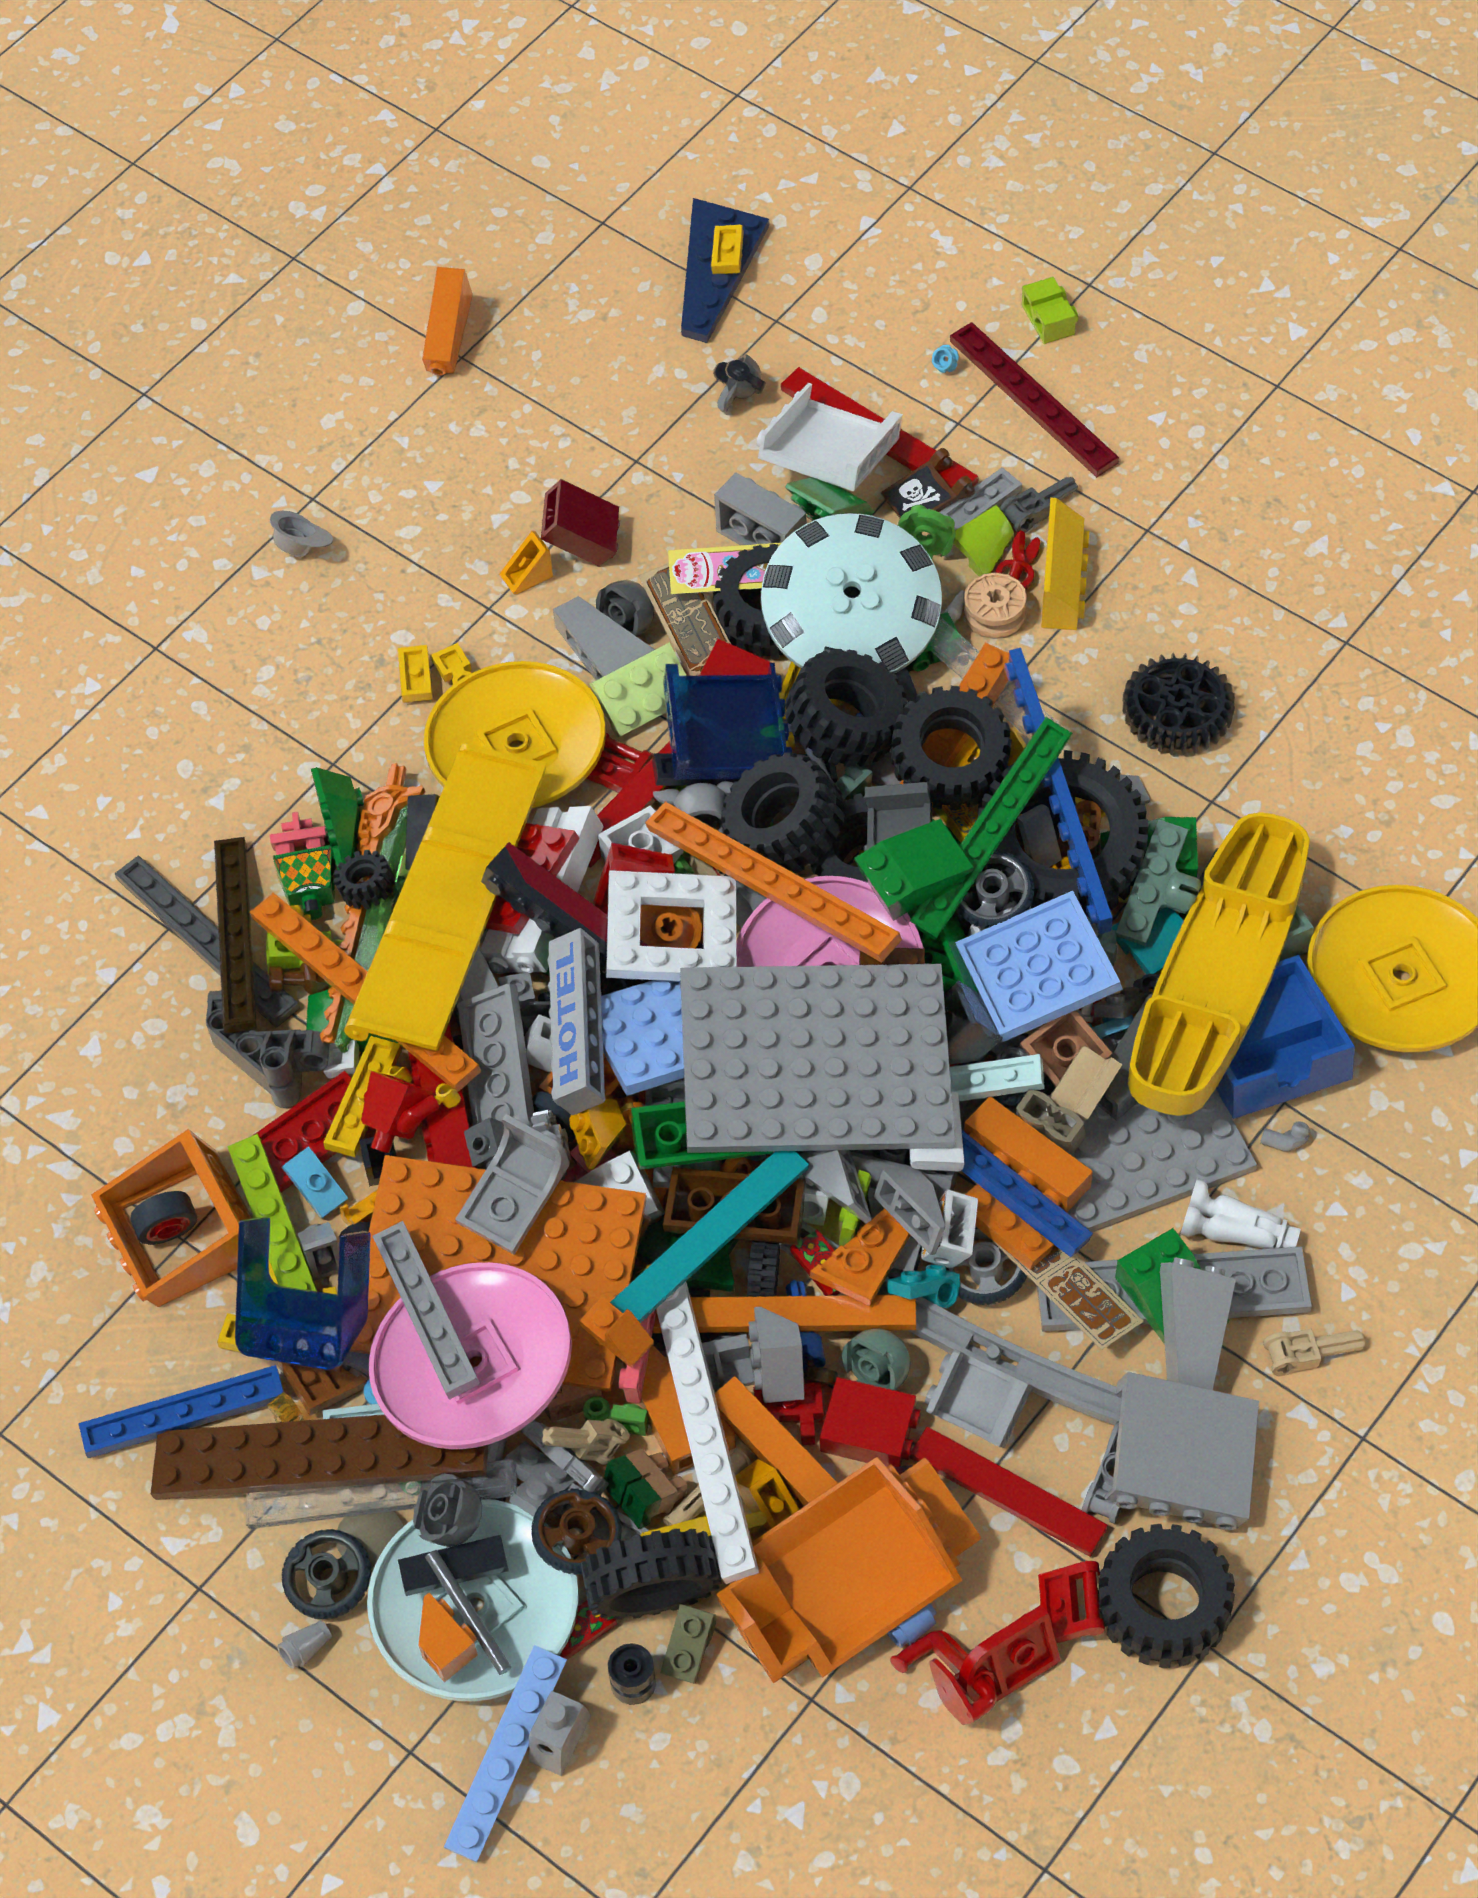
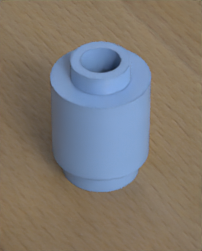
(913, 1627)

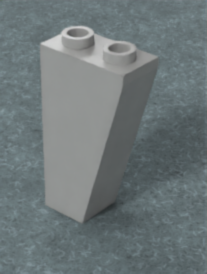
(597, 638)
(1194, 1320)

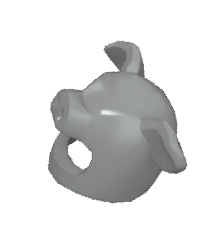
(699, 800)

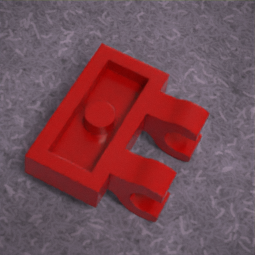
(799, 1410)

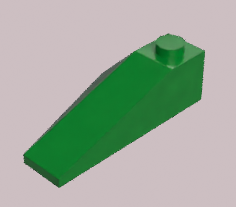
(339, 810)

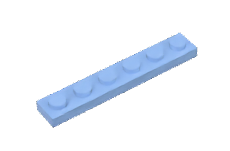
(504, 1754)

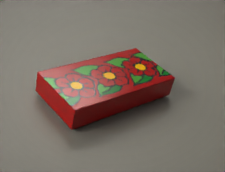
(811, 1252)
(586, 1630)

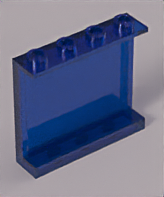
(723, 722)

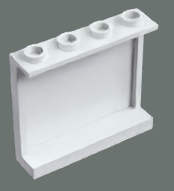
(827, 441)

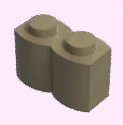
(1054, 1122)

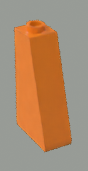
(446, 320)
(665, 1415)

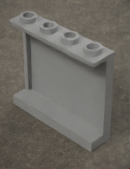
(1184, 1451)

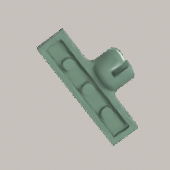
(1158, 885)

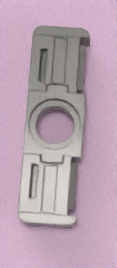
(567, 1460)

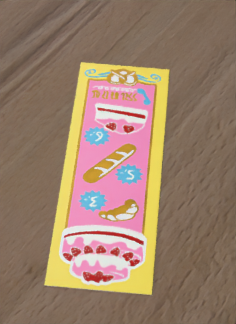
(698, 568)

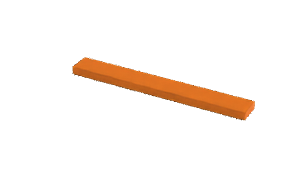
(809, 1312)

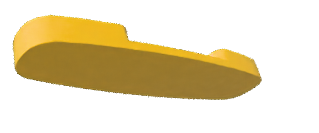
(1219, 965)

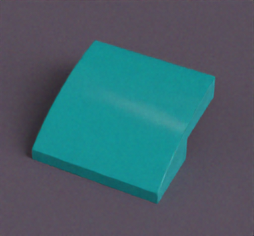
(1163, 934)

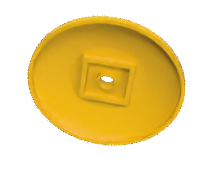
(526, 703)
(1391, 931)

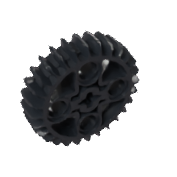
(1178, 703)

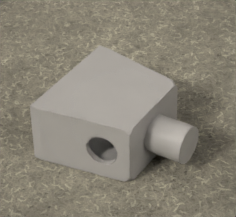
(558, 1728)

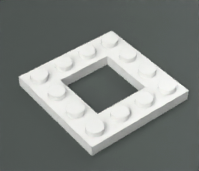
(632, 889)

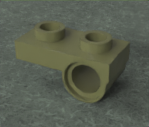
(688, 1643)

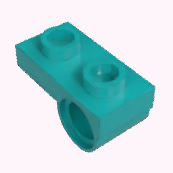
(933, 1284)

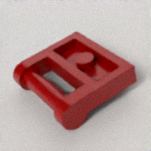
(615, 771)
(1060, 1600)

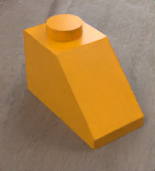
(765, 1492)

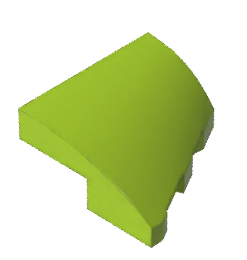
(984, 540)

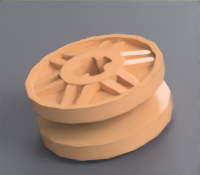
(995, 605)

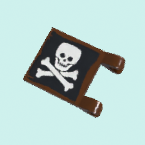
(927, 487)

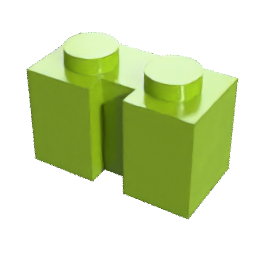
(1049, 310)

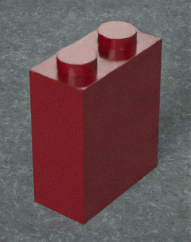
(580, 523)

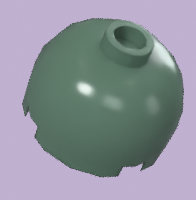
(877, 1358)

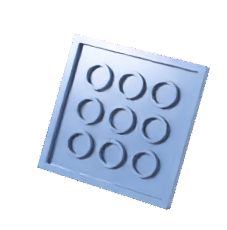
(1038, 966)
(644, 1034)

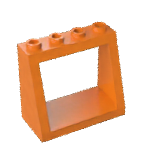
(165, 1167)

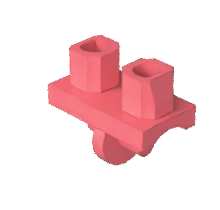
(310, 837)

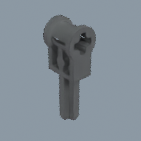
(1032, 507)

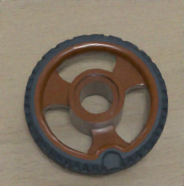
(579, 1517)

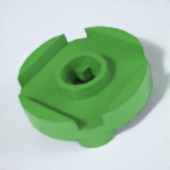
(940, 529)

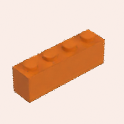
(1029, 1153)

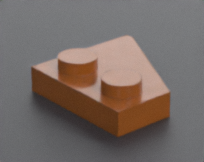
(321, 1387)

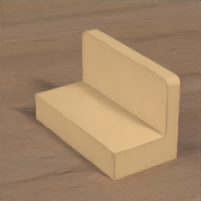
(1085, 1082)

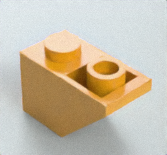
(597, 1130)

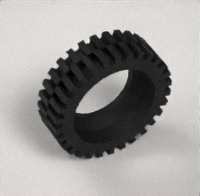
(1125, 847)

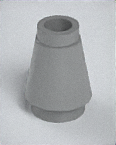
(303, 1644)

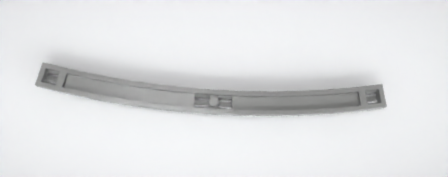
(1047, 1377)

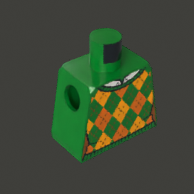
(307, 878)

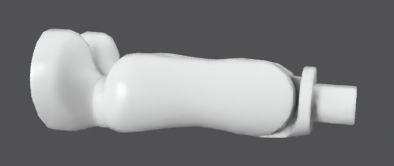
(1235, 1221)

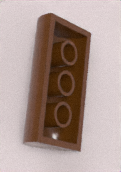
(698, 1191)

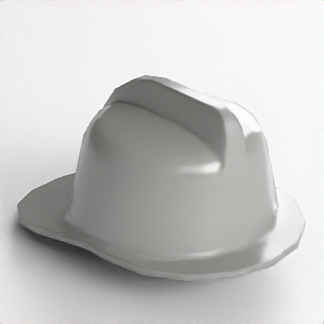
(297, 534)

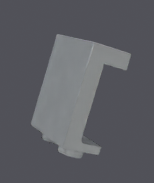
(978, 1397)

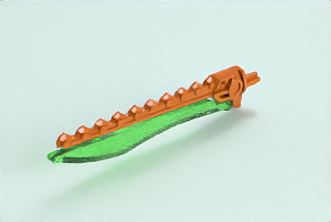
(383, 830)

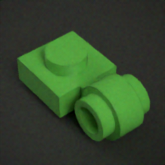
(629, 1415)

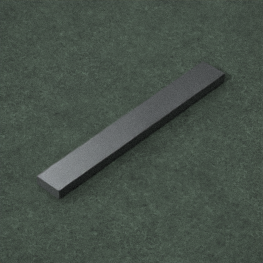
(198, 933)

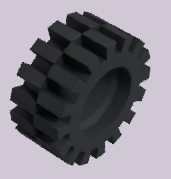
(370, 890)
(763, 1269)

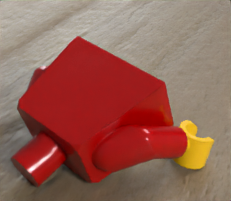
(398, 1106)

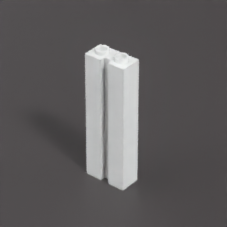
(530, 949)

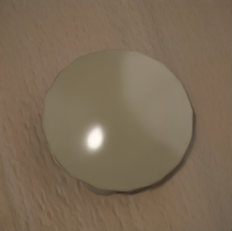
(371, 1531)

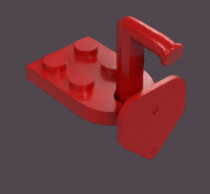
(991, 1669)

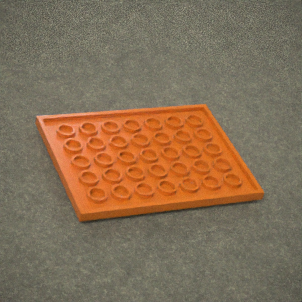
(577, 1247)

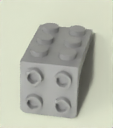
(515, 1184)

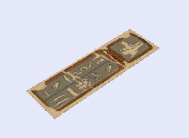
(686, 619)

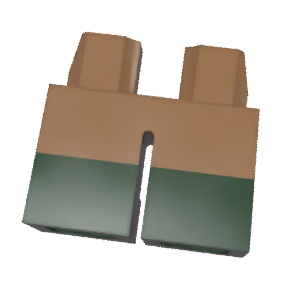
(642, 1487)

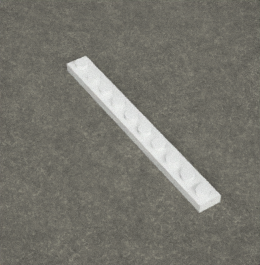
(706, 1438)

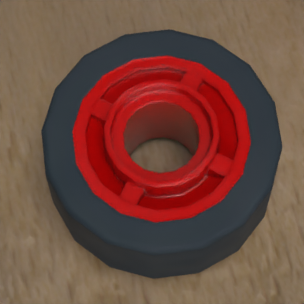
(163, 1217)

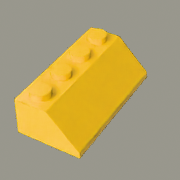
(1064, 568)

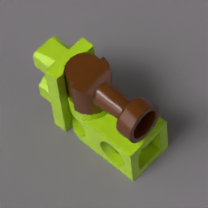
(280, 958)

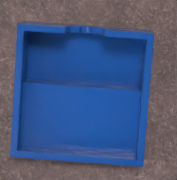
(1290, 1046)

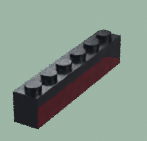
(548, 901)

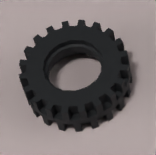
(651, 1574)

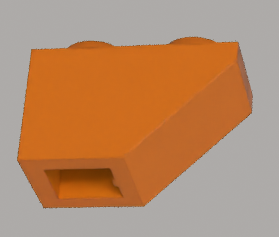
(442, 1640)

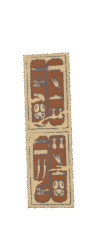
(1082, 1296)

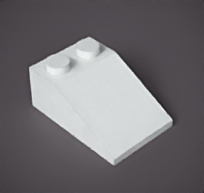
(625, 1174)

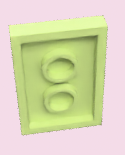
(635, 690)

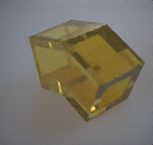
(285, 1409)

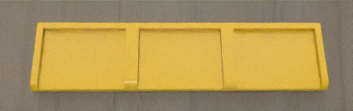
(443, 901)

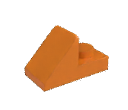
(617, 1331)

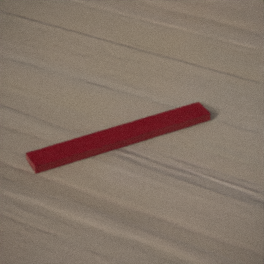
(1034, 399)

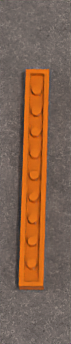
(774, 882)
(348, 977)

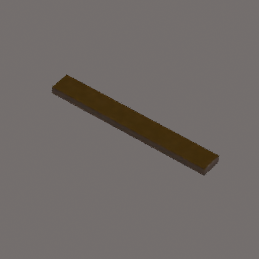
(235, 935)

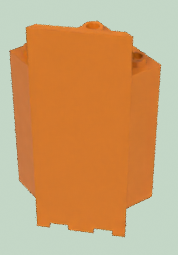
(849, 1568)

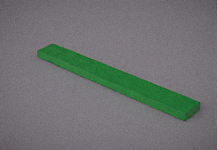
(995, 822)

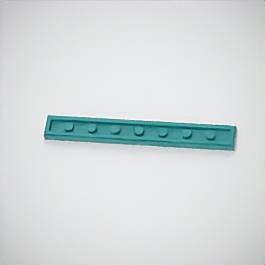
(710, 1234)

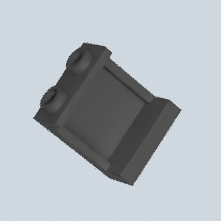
(896, 810)

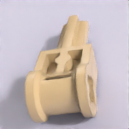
(1303, 1351)
(592, 1442)

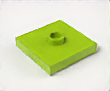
(851, 1222)

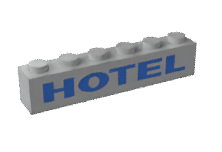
(576, 1022)

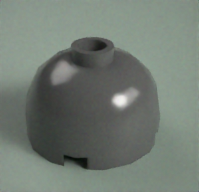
(627, 605)
(448, 1511)

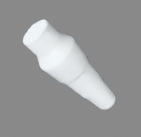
(956, 606)

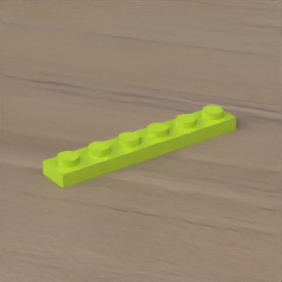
(267, 1201)

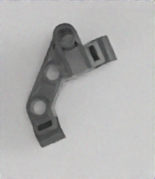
(269, 1057)

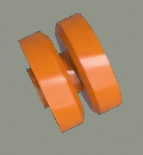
(680, 925)

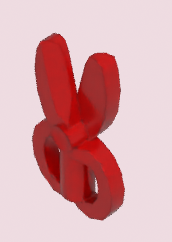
(1021, 559)

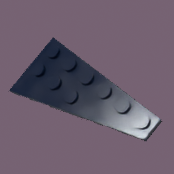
(708, 293)

